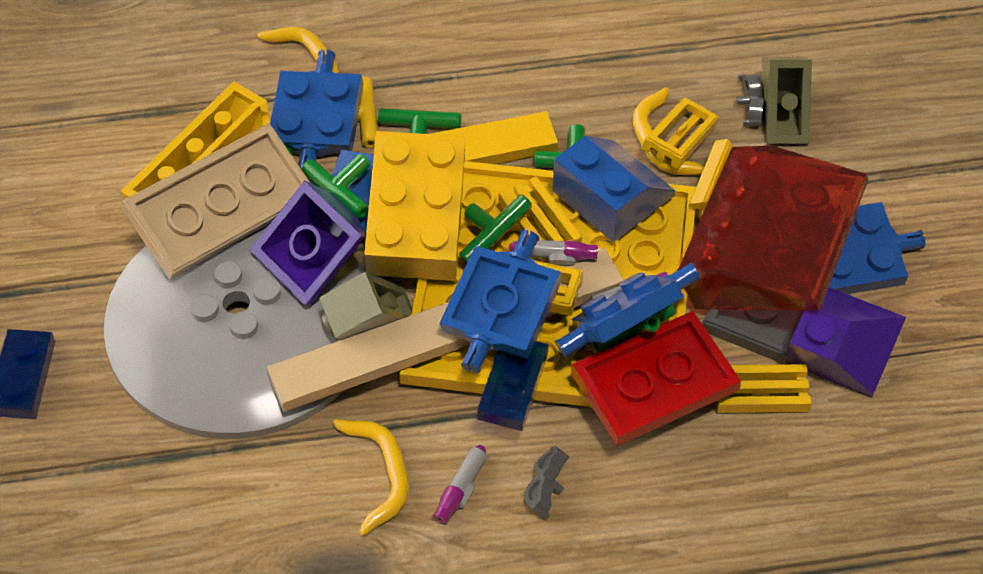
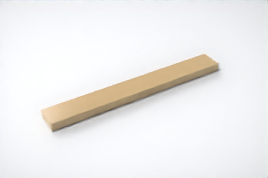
(397, 346)

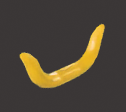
(299, 35)
(643, 129)
(395, 467)

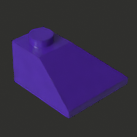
(309, 241)
(846, 341)

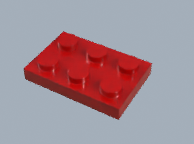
(655, 378)

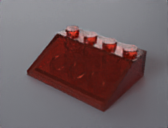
(772, 231)

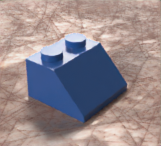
(608, 185)

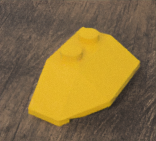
(225, 120)

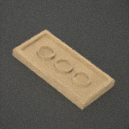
(215, 200)

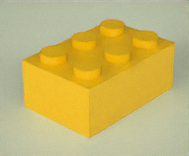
(415, 206)

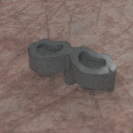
(753, 87)
(542, 486)

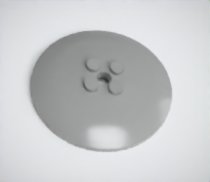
(198, 362)

